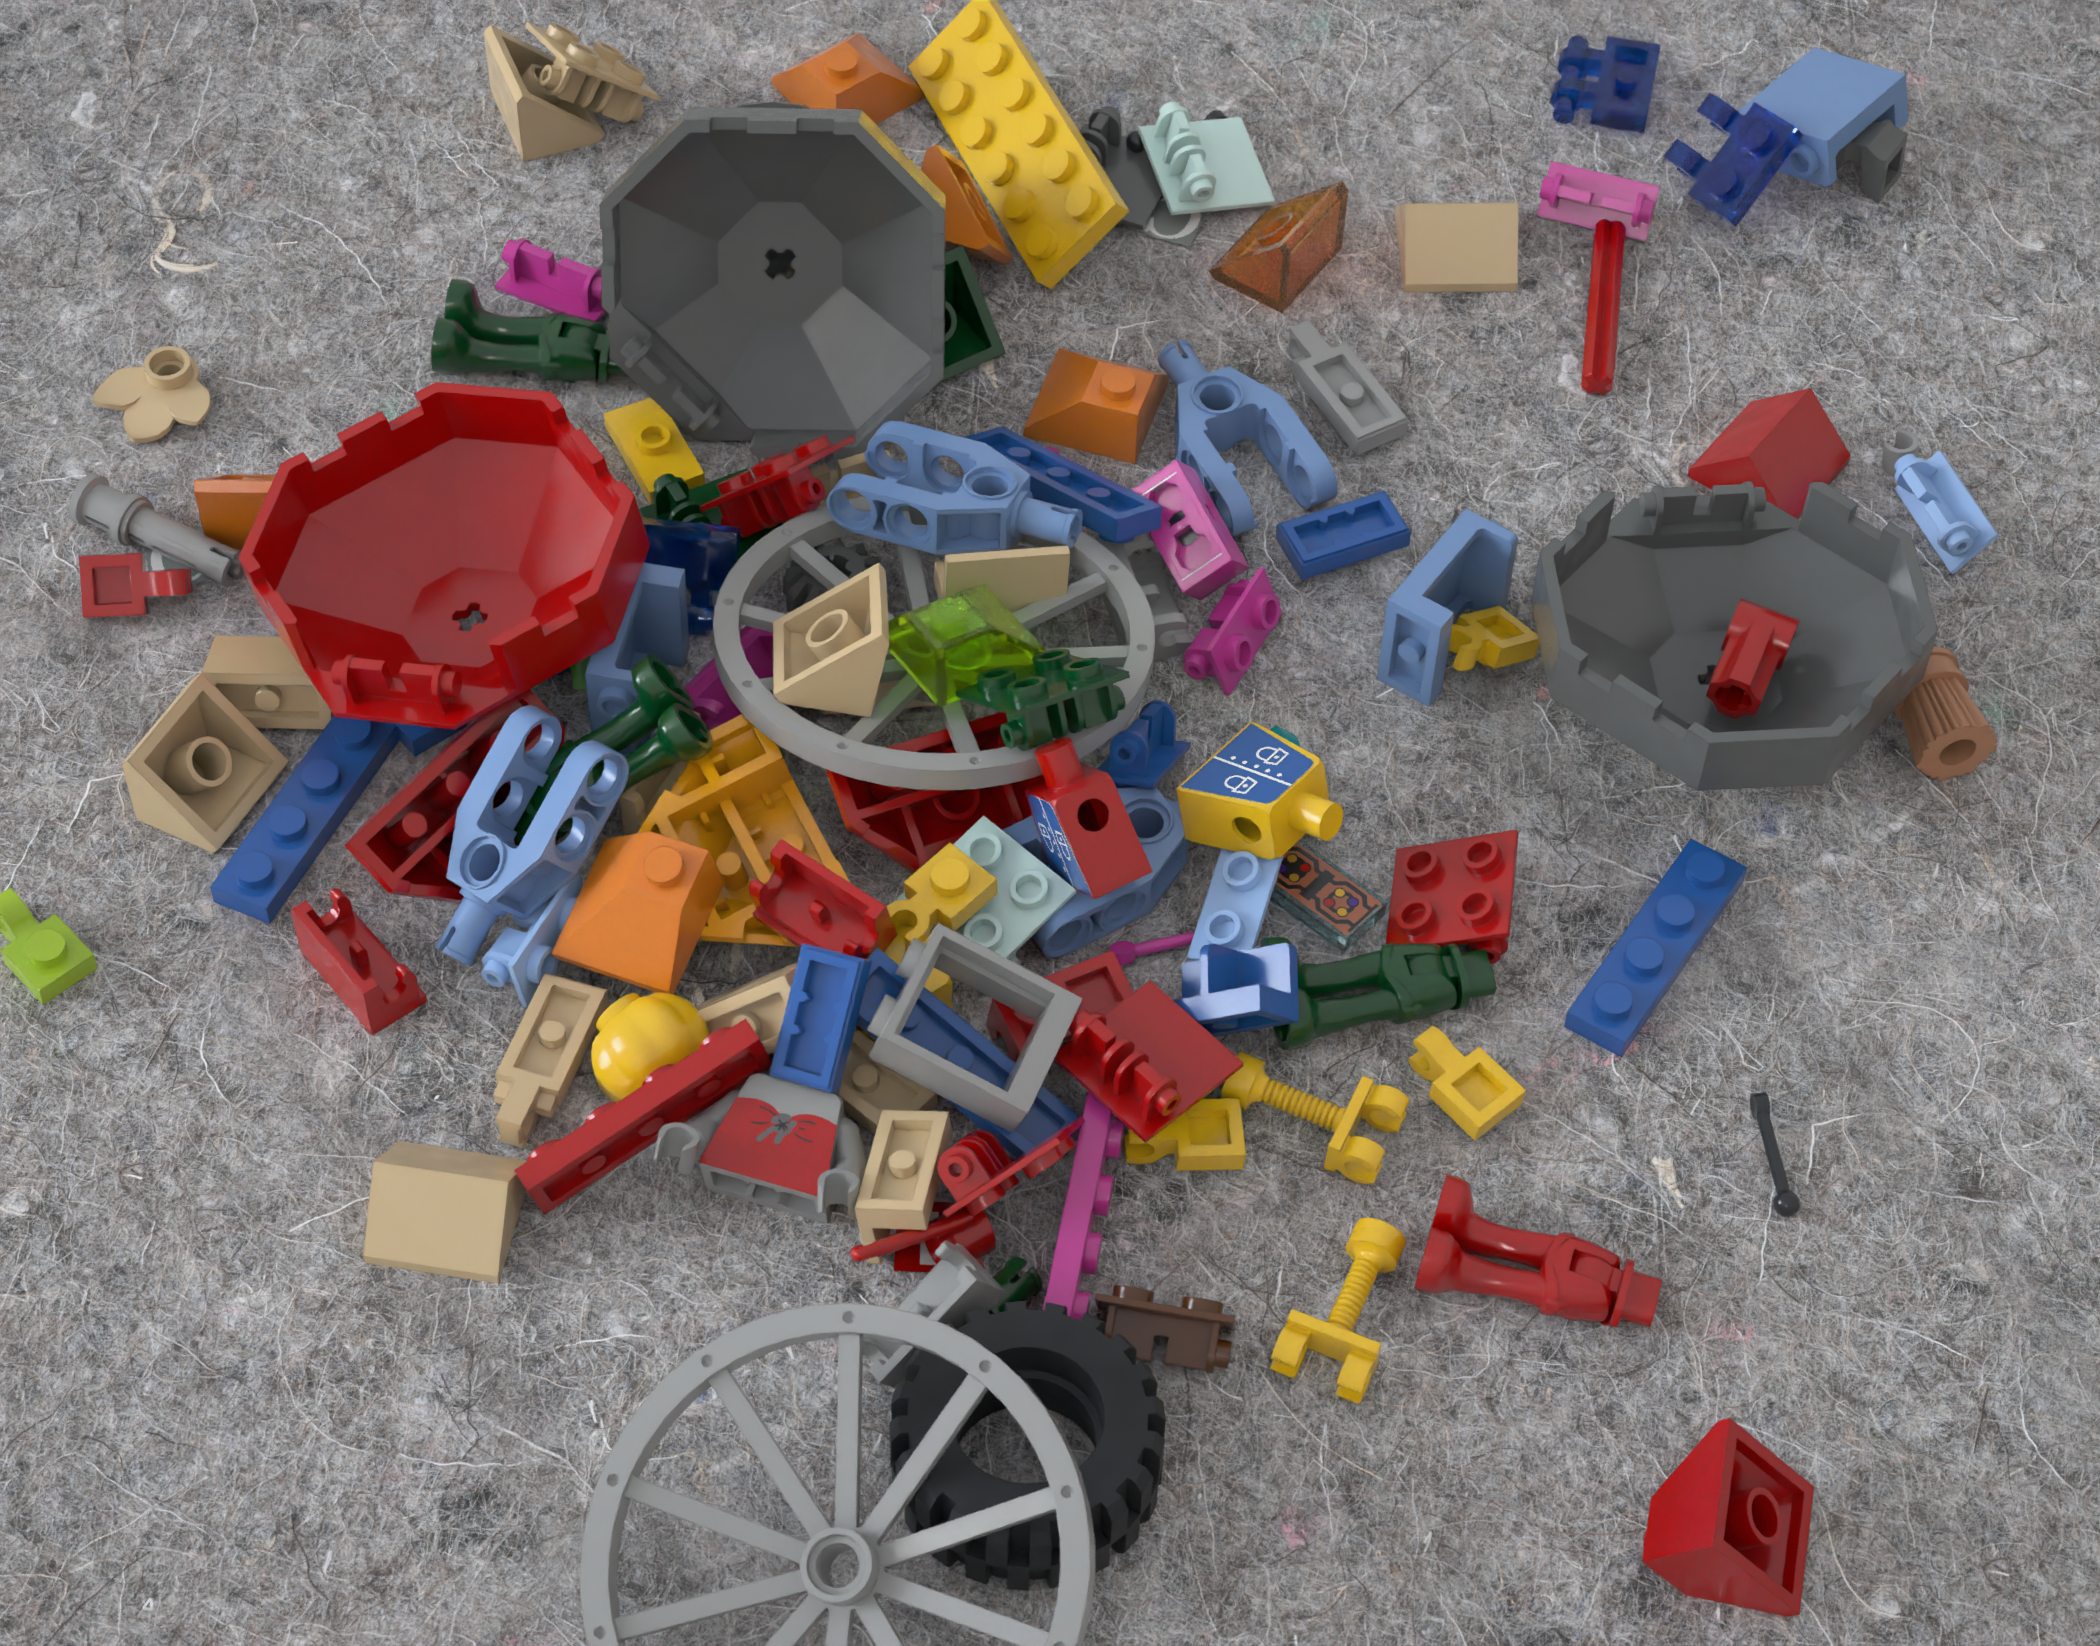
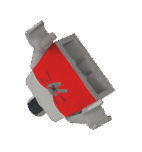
(774, 1148)

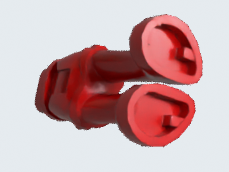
(1573, 1277)

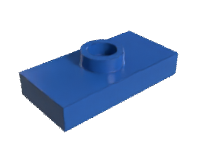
(1342, 535)
(820, 1018)

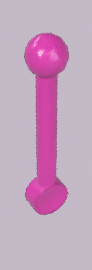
(1127, 951)

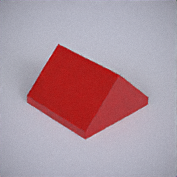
(1776, 446)

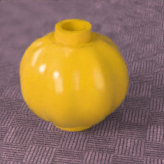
(641, 1037)

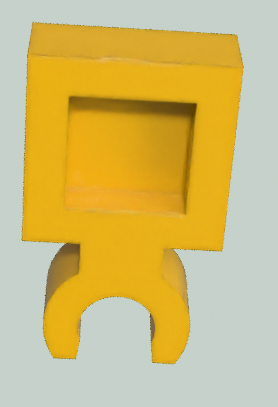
(1492, 639)
(942, 892)

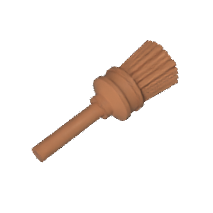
(1943, 721)

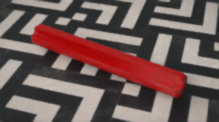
(1603, 307)

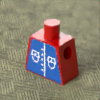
(1083, 823)

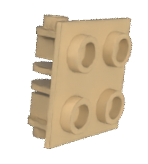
(592, 75)

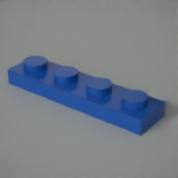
(1105, 505)
(303, 816)
(1655, 947)
(952, 1038)

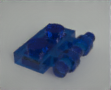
(1623, 87)
(705, 554)

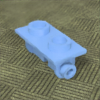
(1943, 508)
(1235, 902)
(526, 957)

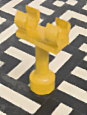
(1351, 1155)
(1375, 1249)

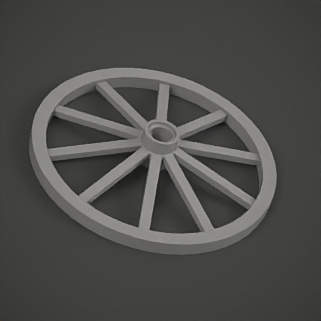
(852, 753)
(849, 1324)

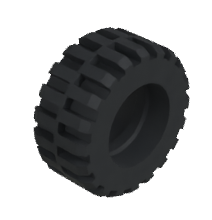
(1073, 1374)

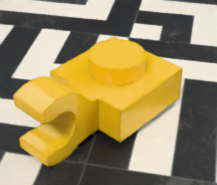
(1467, 1088)
(1201, 1138)

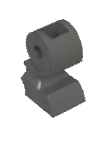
(1880, 156)

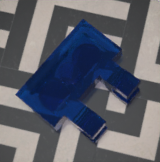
(1742, 165)

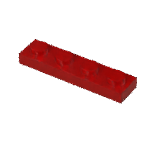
(627, 1127)

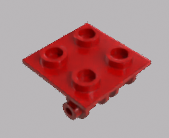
(778, 492)
(1455, 893)
(1146, 1060)
(982, 1172)

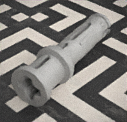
(134, 521)

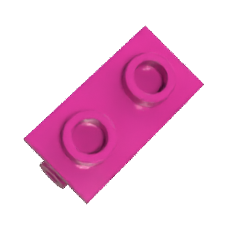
(1589, 196)
(551, 284)
(1240, 628)

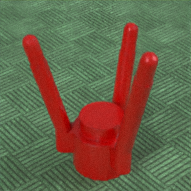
(972, 1232)

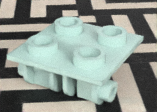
(1204, 163)
(1026, 891)

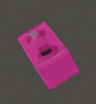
(1191, 532)

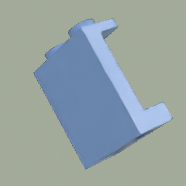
(1830, 104)
(1460, 572)
(651, 625)

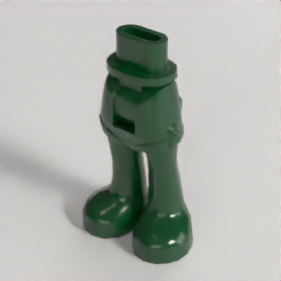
(551, 346)
(659, 704)
(1409, 981)

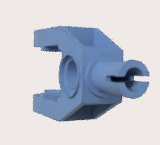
(1227, 407)
(962, 513)
(484, 860)
(1089, 919)

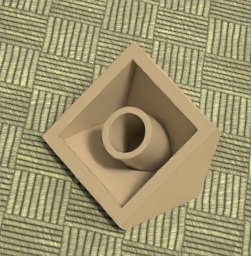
(535, 120)
(1458, 246)
(834, 647)
(200, 767)
(442, 1211)

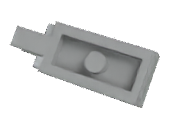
(1344, 390)

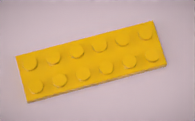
(1018, 140)

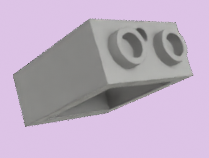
(997, 978)

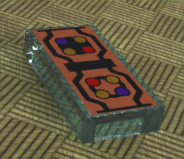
(1326, 897)

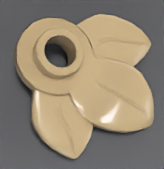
(156, 394)

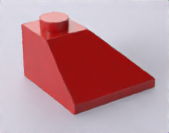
(1732, 1524)

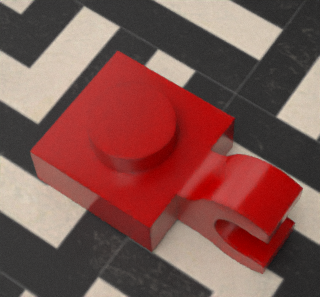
(122, 585)

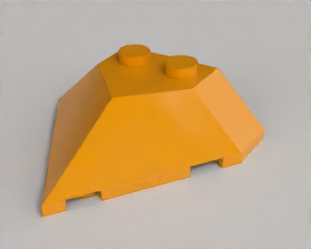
(738, 809)

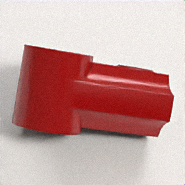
(1751, 654)

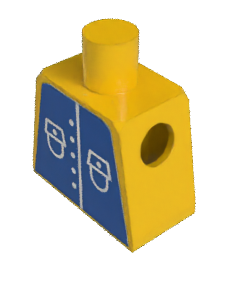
(1258, 796)

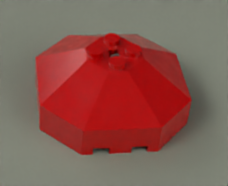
(436, 516)

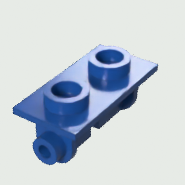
(1146, 748)

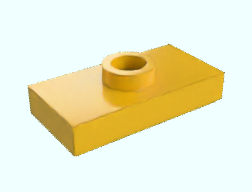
(652, 445)

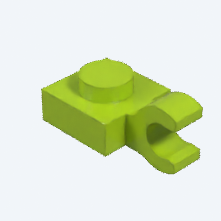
(41, 955)

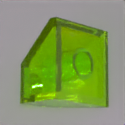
(957, 640)

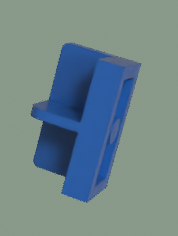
(1241, 989)

